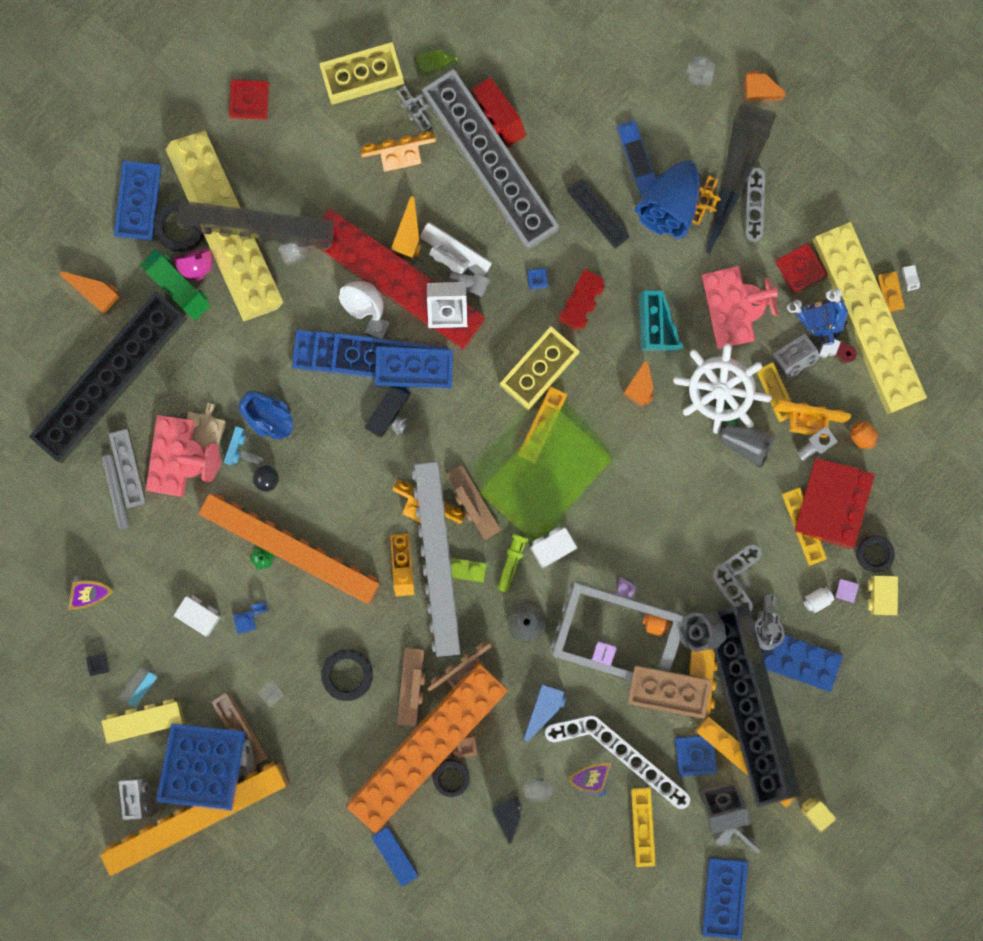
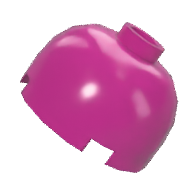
(195, 263)

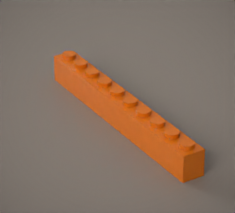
(289, 549)

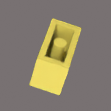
(883, 595)
(817, 813)

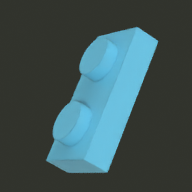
(237, 439)

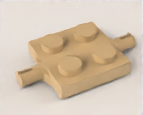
(207, 427)

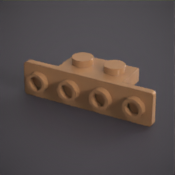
(472, 501)
(455, 673)
(410, 687)

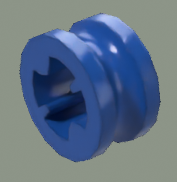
(259, 608)

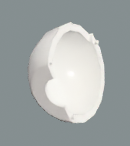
(361, 299)

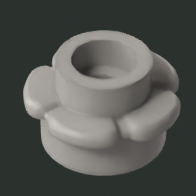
(400, 425)

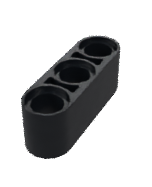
(387, 410)

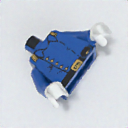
(823, 317)

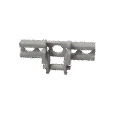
(413, 100)

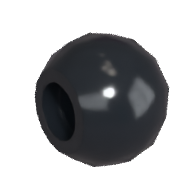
(265, 478)

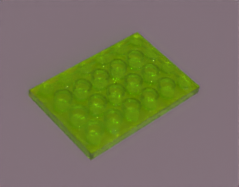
(545, 475)

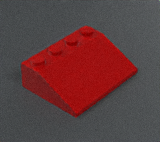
(834, 503)

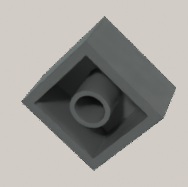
(724, 807)

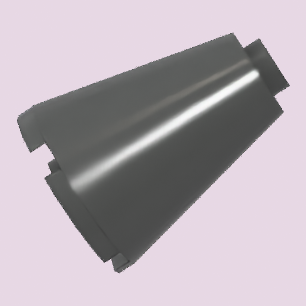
(748, 442)
(518, 614)

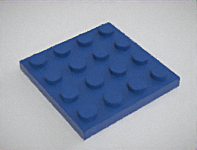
(201, 767)

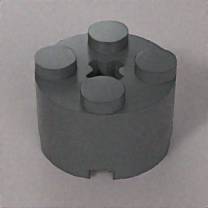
(702, 631)

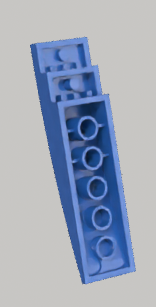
(342, 352)

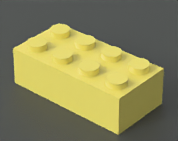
(361, 73)
(539, 368)

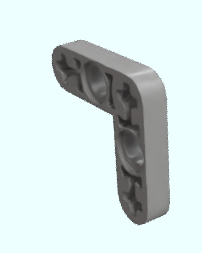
(731, 573)

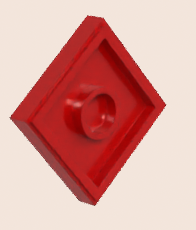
(249, 100)
(800, 268)

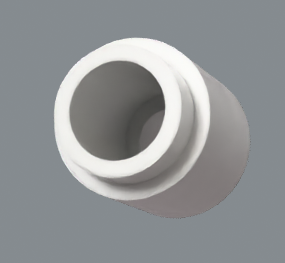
(818, 600)

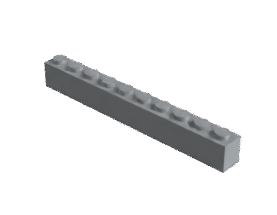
(437, 557)

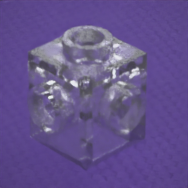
(701, 70)

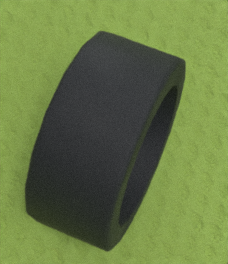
(889, 551)
(446, 792)

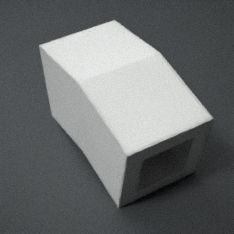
(910, 278)

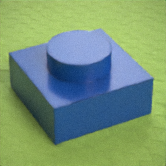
(244, 622)

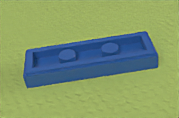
(394, 856)

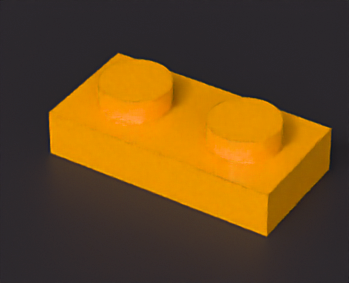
(891, 291)

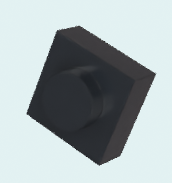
(97, 664)

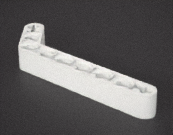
(626, 757)

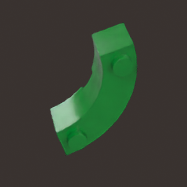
(178, 288)

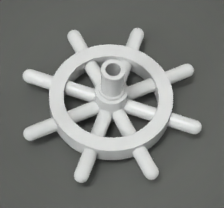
(722, 388)

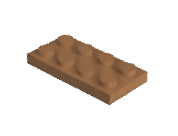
(669, 691)

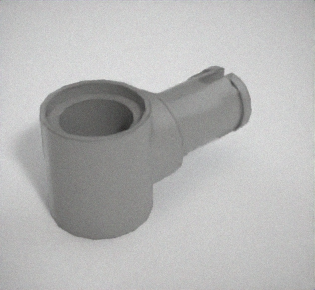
(475, 283)

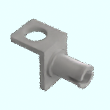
(815, 445)

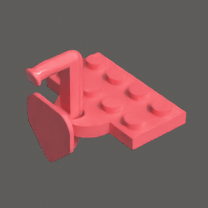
(732, 305)
(176, 459)

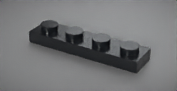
(598, 214)

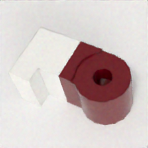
(840, 350)

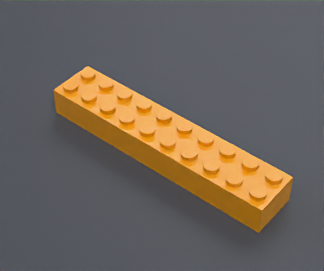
(191, 820)

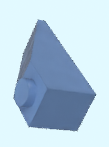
(546, 706)

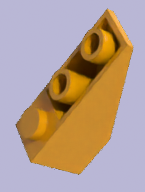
(402, 565)

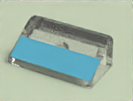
(138, 687)

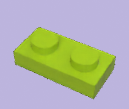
(468, 570)

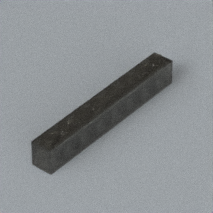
(255, 224)

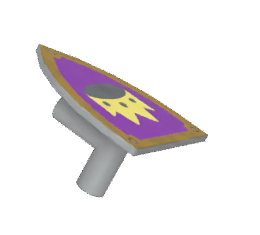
(87, 593)

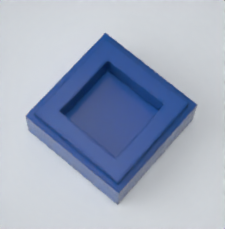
(537, 278)

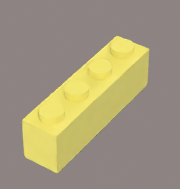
(142, 722)

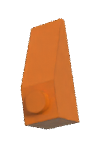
(95, 291)

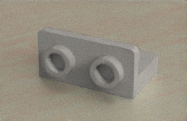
(796, 356)
(135, 798)

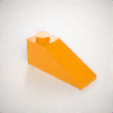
(407, 238)

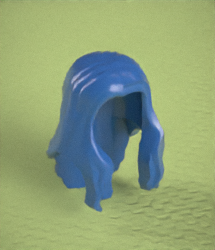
(266, 415)

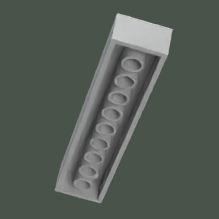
(490, 160)

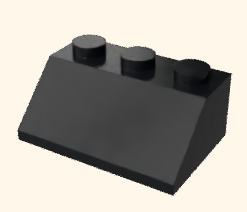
(508, 814)

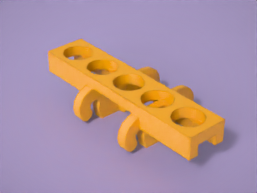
(709, 195)

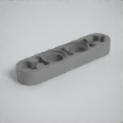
(755, 205)

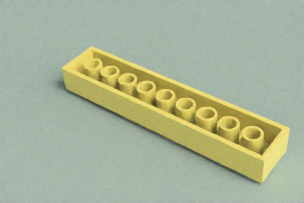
(236, 257)
(869, 318)

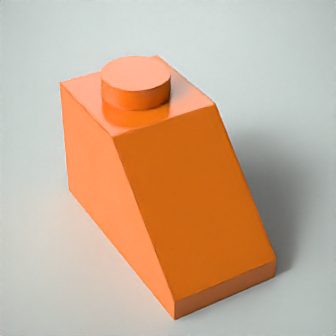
(761, 88)
(641, 386)

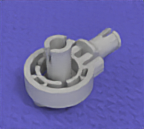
(770, 625)

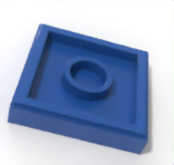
(695, 756)

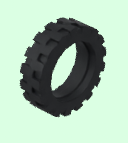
(158, 225)
(347, 695)

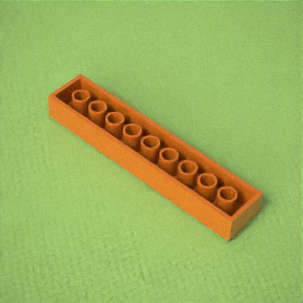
(426, 747)

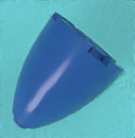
(671, 200)

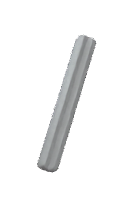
(115, 491)

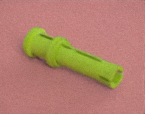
(514, 554)

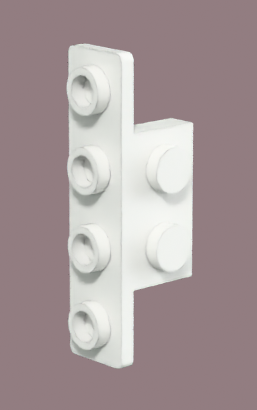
(453, 252)

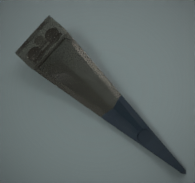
(748, 138)

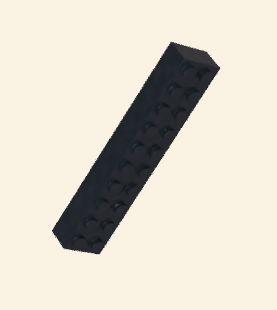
(108, 377)
(755, 710)

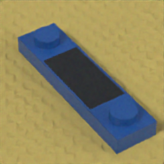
(636, 155)

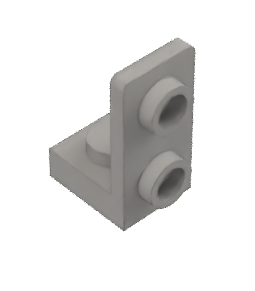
(726, 836)

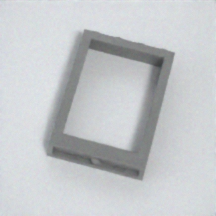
(624, 600)

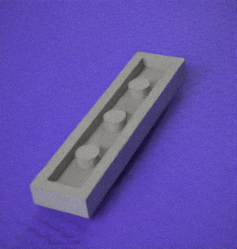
(127, 468)

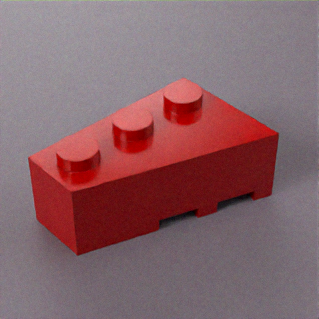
(499, 112)
(582, 301)

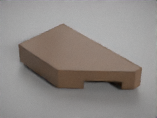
(466, 748)

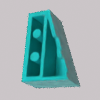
(656, 324)

